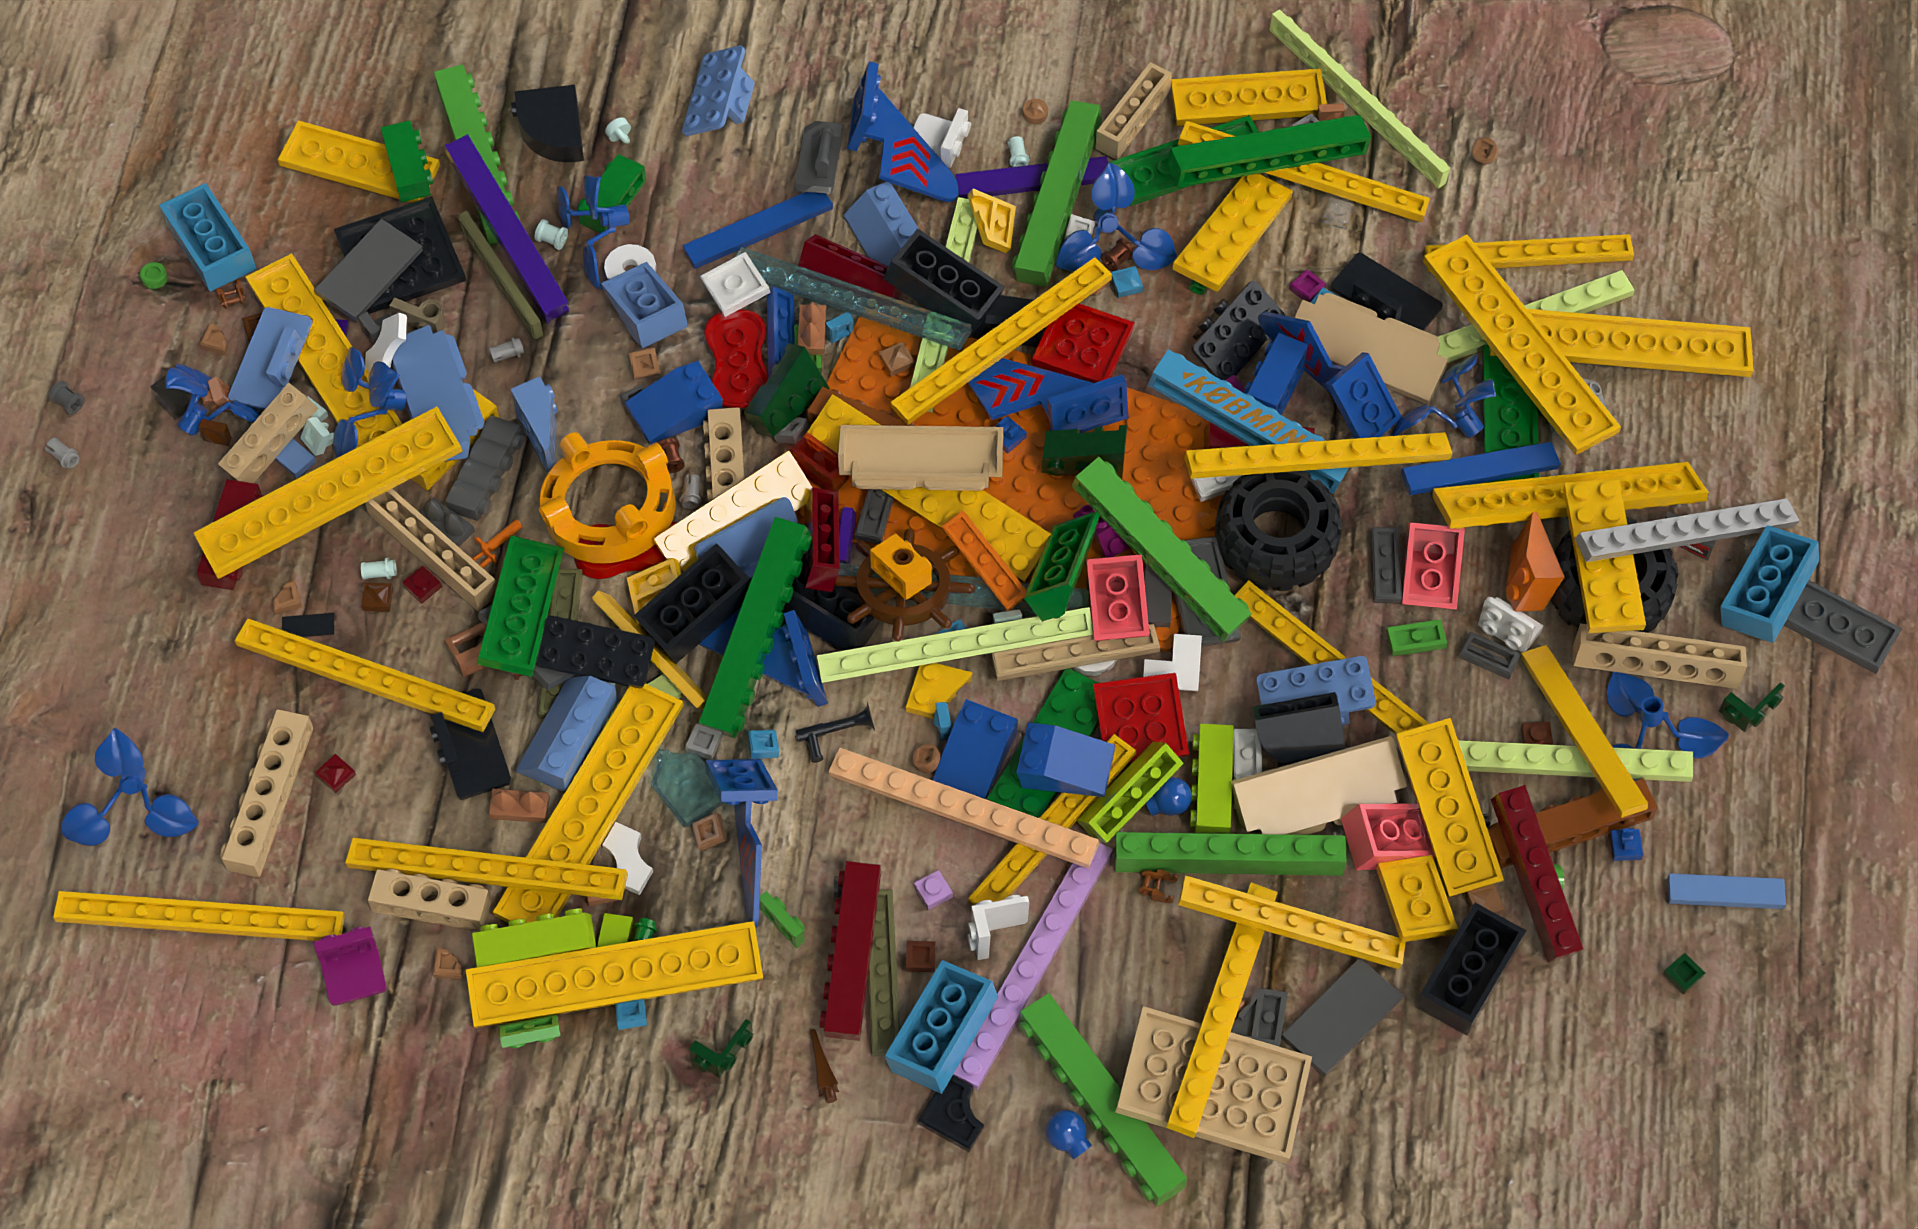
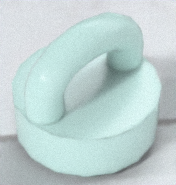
(618, 130)

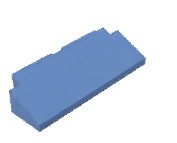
(433, 378)

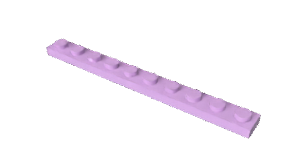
(1030, 968)

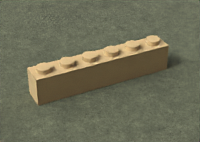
(433, 548)

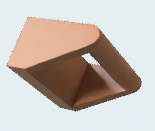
(467, 660)

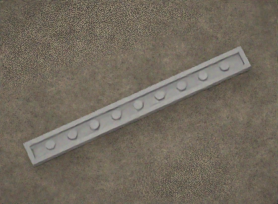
(1685, 530)

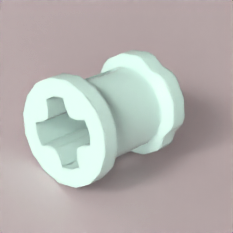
(551, 234)

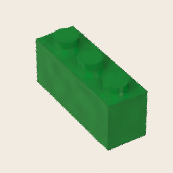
(407, 160)
(617, 186)

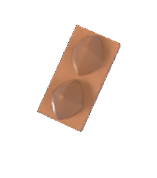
(812, 328)
(519, 805)

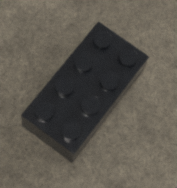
(943, 280)
(695, 603)
(1471, 968)

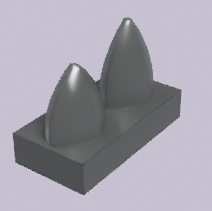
(447, 521)

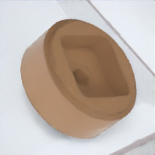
(1035, 111)
(1485, 151)
(927, 758)

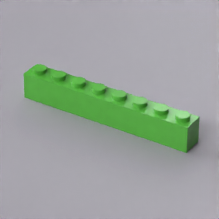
(464, 118)
(1058, 193)
(1161, 549)
(1230, 853)
(1098, 1095)

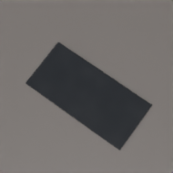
(309, 624)

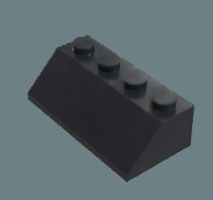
(827, 613)

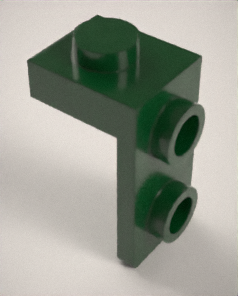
(1742, 715)
(706, 1059)

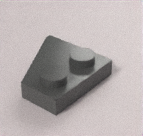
(1263, 1017)

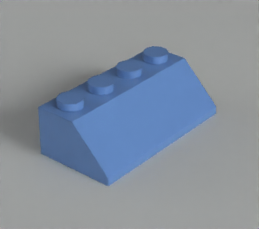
(880, 222)
(568, 731)

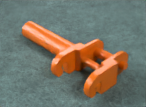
(495, 542)

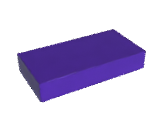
(846, 534)

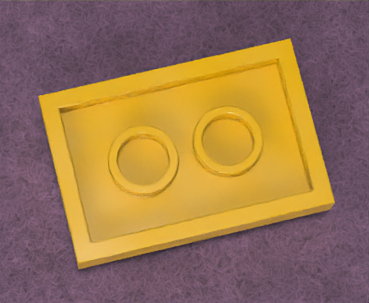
(1416, 898)

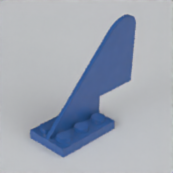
(790, 660)

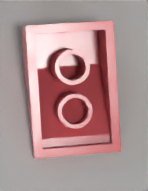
(1432, 565)
(1118, 598)
(1385, 834)

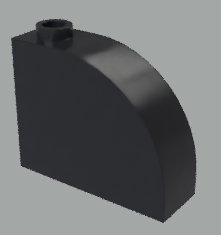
(550, 122)
(1300, 727)

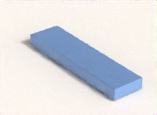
(1726, 891)

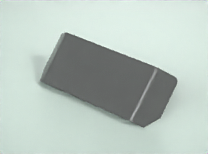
(819, 157)

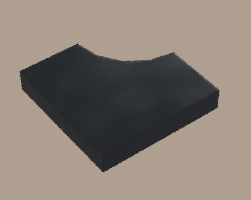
(951, 1115)

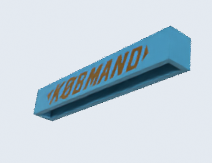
(1232, 410)

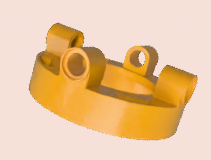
(633, 528)

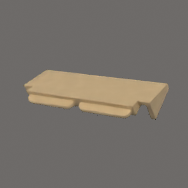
(1401, 353)
(920, 456)
(1319, 789)

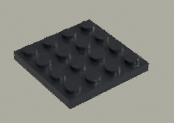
(431, 270)

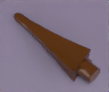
(825, 1078)

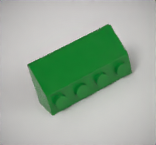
(1061, 566)

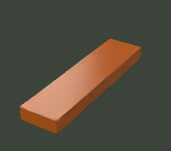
(985, 560)

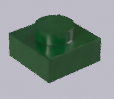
(1684, 973)

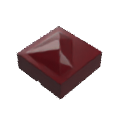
(335, 773)

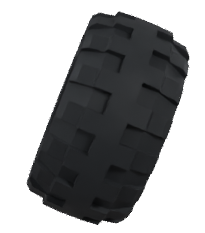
(1271, 559)
(1655, 574)

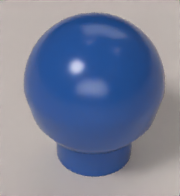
(1171, 799)
(1067, 1133)

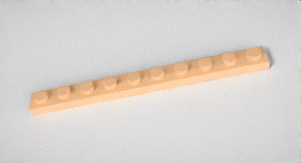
(964, 808)

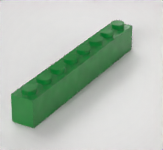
(1268, 150)
(755, 627)

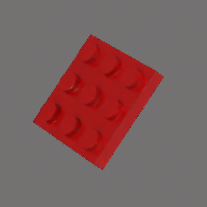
(1084, 344)
(1142, 712)

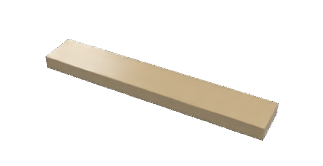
(1069, 654)

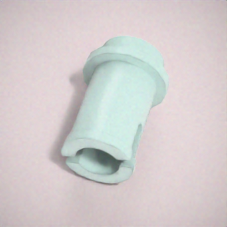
(1017, 152)
(379, 569)

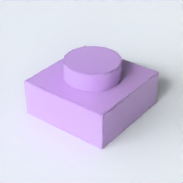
(933, 890)

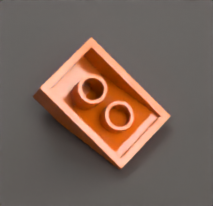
(1532, 568)

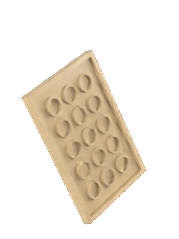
(1252, 1097)

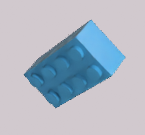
(207, 237)
(1770, 583)
(941, 1026)

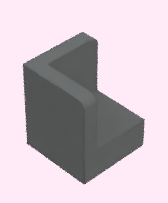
(370, 327)

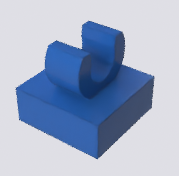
(1012, 434)
(1626, 844)

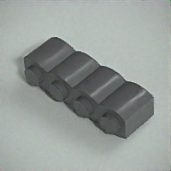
(484, 468)

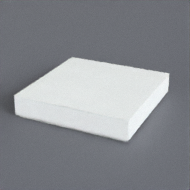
(735, 284)

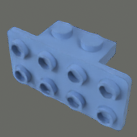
(719, 92)
(270, 357)
(748, 536)
(1346, 677)

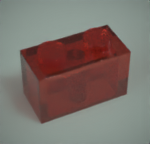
(818, 463)

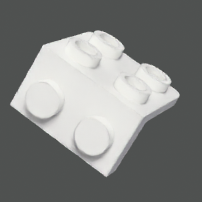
(943, 135)
(1512, 627)
(992, 916)

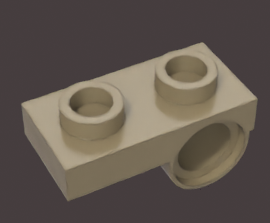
(420, 316)

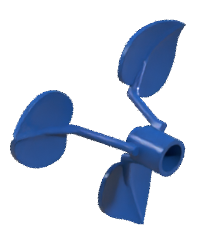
(1109, 191)
(609, 217)
(196, 382)
(381, 395)
(1465, 417)
(1633, 694)
(116, 756)

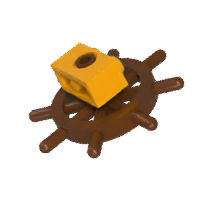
(904, 573)

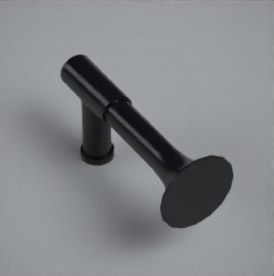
(812, 732)

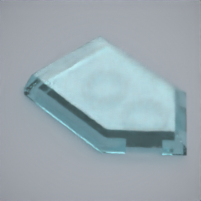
(684, 786)

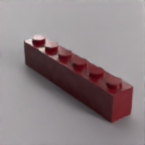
(1536, 873)
(852, 951)

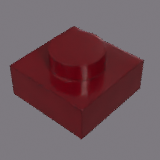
(422, 584)

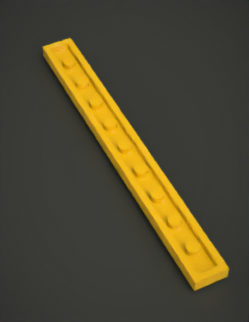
(1332, 180)
(1000, 341)
(1317, 455)
(1315, 650)
(365, 675)
(488, 868)
(197, 916)
(1217, 1024)

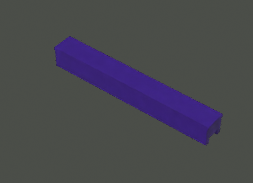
(507, 228)

